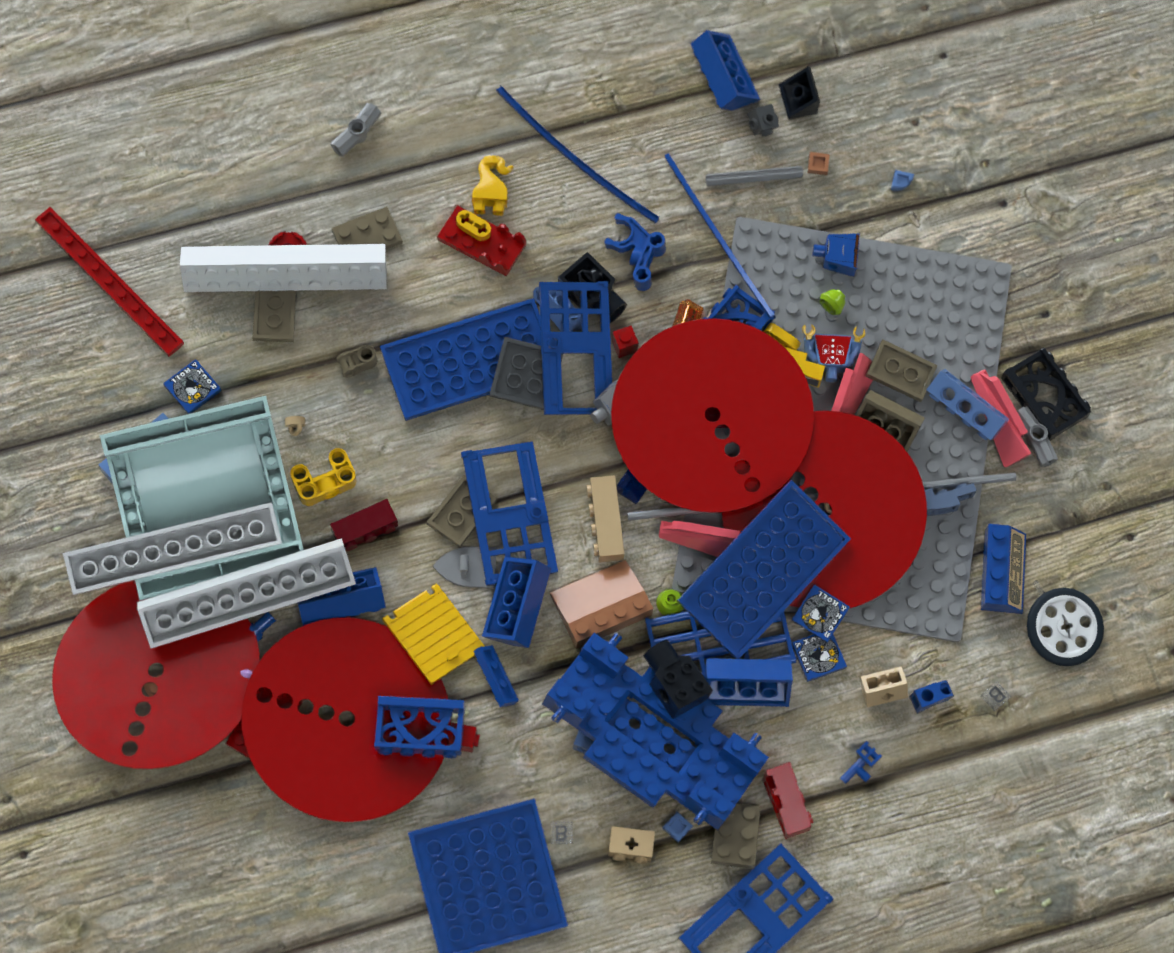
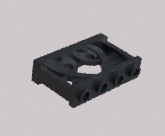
(1059, 380)

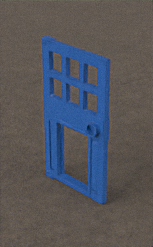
(567, 342)
(511, 517)
(756, 910)

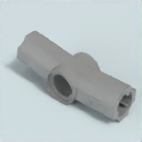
(348, 137)
(1041, 447)

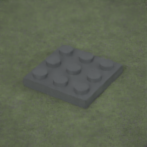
(519, 374)

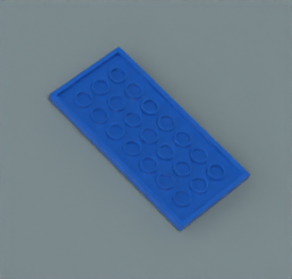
(456, 359)
(763, 569)

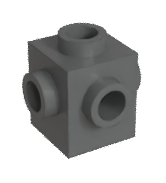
(763, 120)

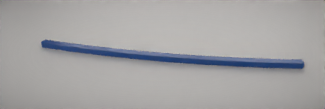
(573, 158)
(760, 299)

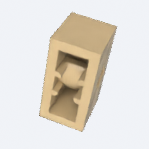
(884, 686)
(641, 839)

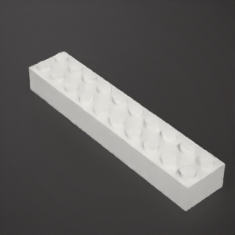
(283, 268)
(172, 548)
(245, 593)

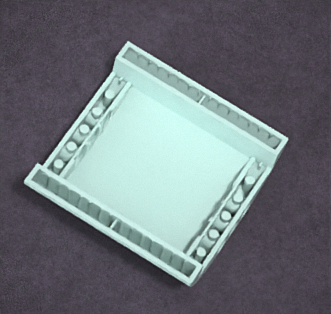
(200, 470)

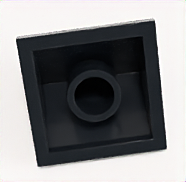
(800, 94)

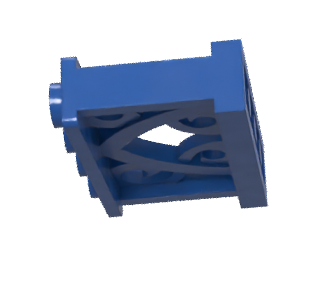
(735, 314)
(398, 705)

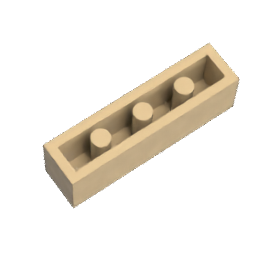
(606, 519)

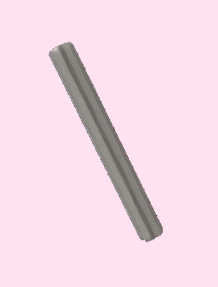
(754, 175)

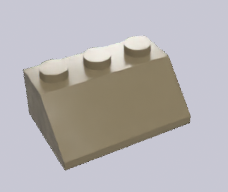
(892, 417)

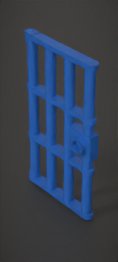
(696, 634)

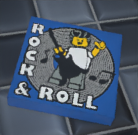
(192, 387)
(820, 613)
(818, 657)

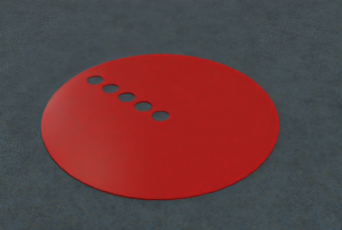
(663, 420)
(872, 498)
(107, 663)
(320, 762)

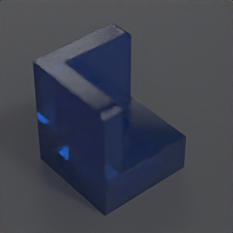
(630, 488)

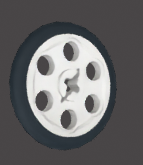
(1047, 646)

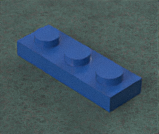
(496, 676)

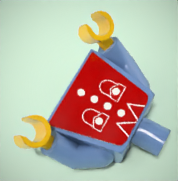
(832, 351)

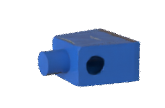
(839, 253)

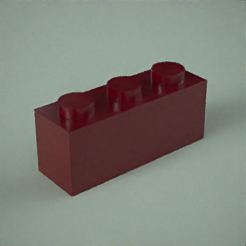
(365, 525)

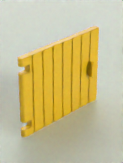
(433, 634)

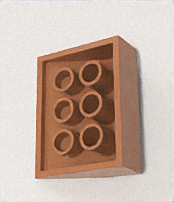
(602, 603)

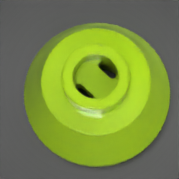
(833, 301)
(669, 607)

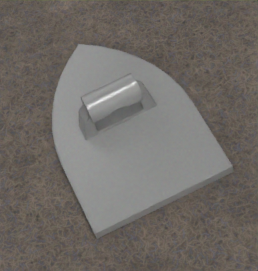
(464, 567)

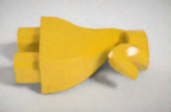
(491, 189)

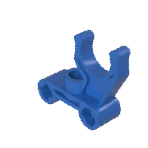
(645, 247)

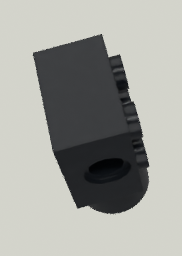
(590, 270)
(676, 679)

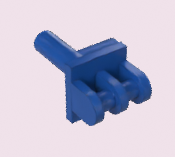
(857, 768)

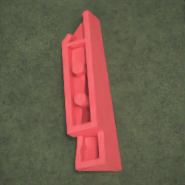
(853, 386)
(1009, 440)
(697, 536)

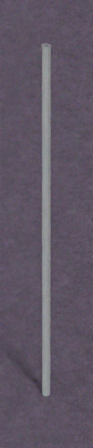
(927, 485)

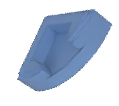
(901, 180)

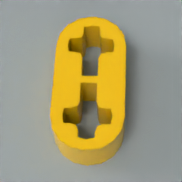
(474, 223)
(782, 336)

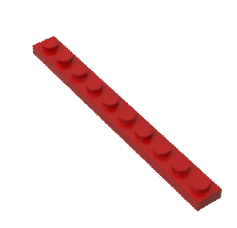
(109, 282)

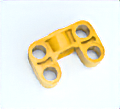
(326, 485)

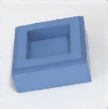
(677, 827)

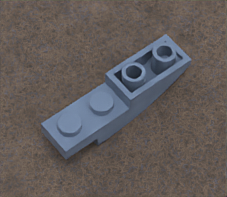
(948, 501)

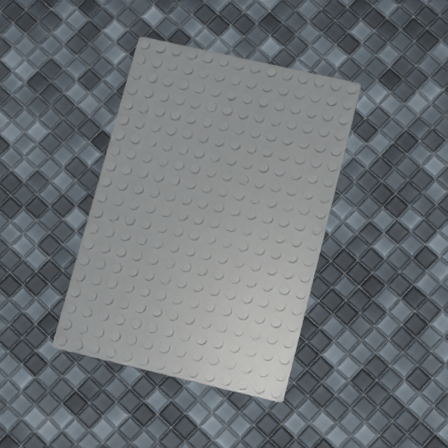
(929, 305)

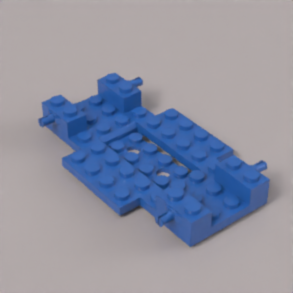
(701, 778)

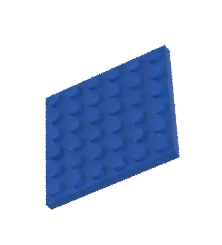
(488, 879)

